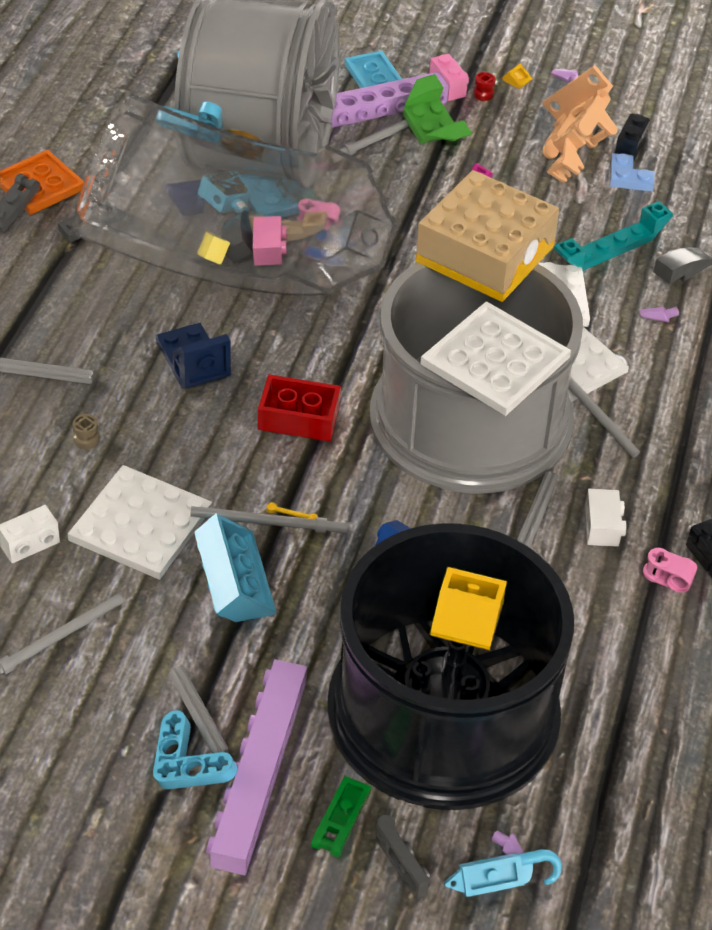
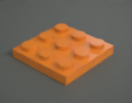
(55, 180)

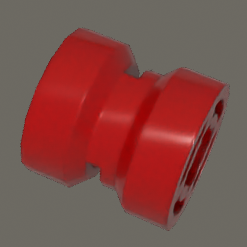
(484, 86)

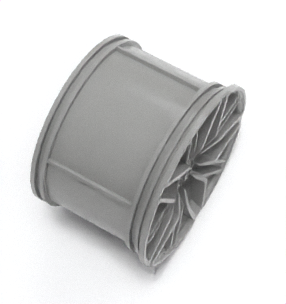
(264, 66)
(442, 430)

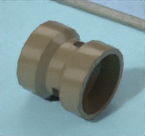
(85, 431)

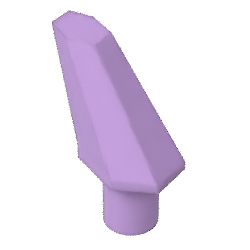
(565, 75)
(659, 313)
(508, 842)

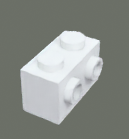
(604, 517)
(29, 534)

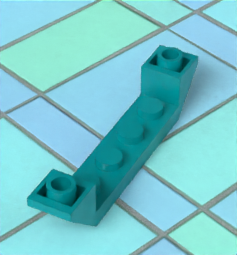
(651, 222)

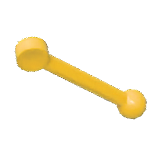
(272, 508)

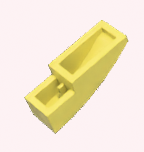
(213, 248)

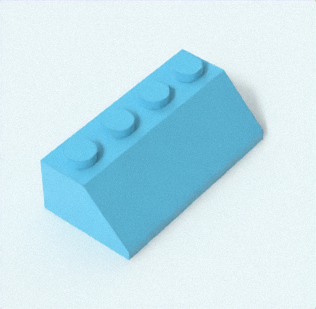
(234, 570)

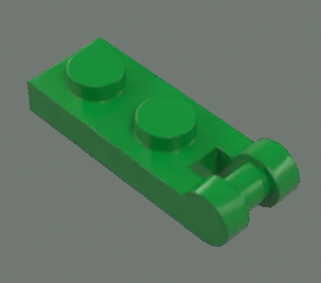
(341, 816)

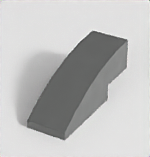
(239, 234)
(681, 264)

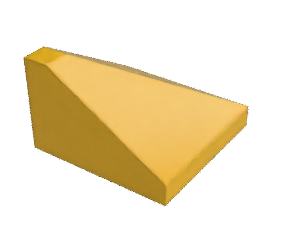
(517, 76)

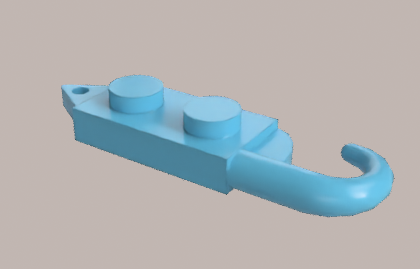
(501, 872)

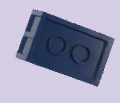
(194, 355)

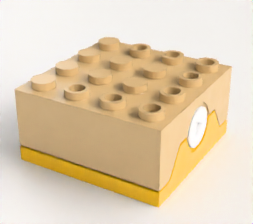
(487, 235)

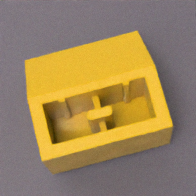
(468, 608)

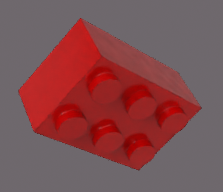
(299, 407)

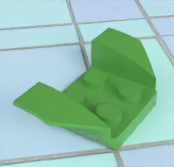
(428, 115)

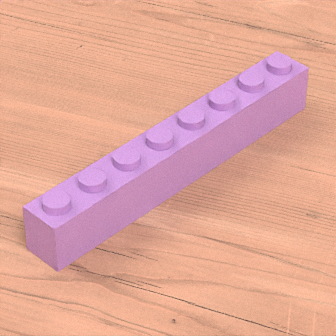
(258, 768)

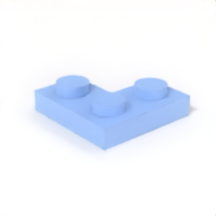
(624, 176)

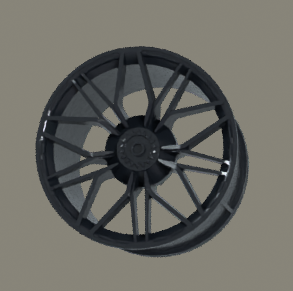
(441, 723)

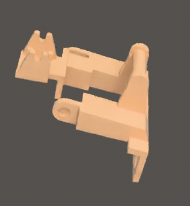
(580, 110)

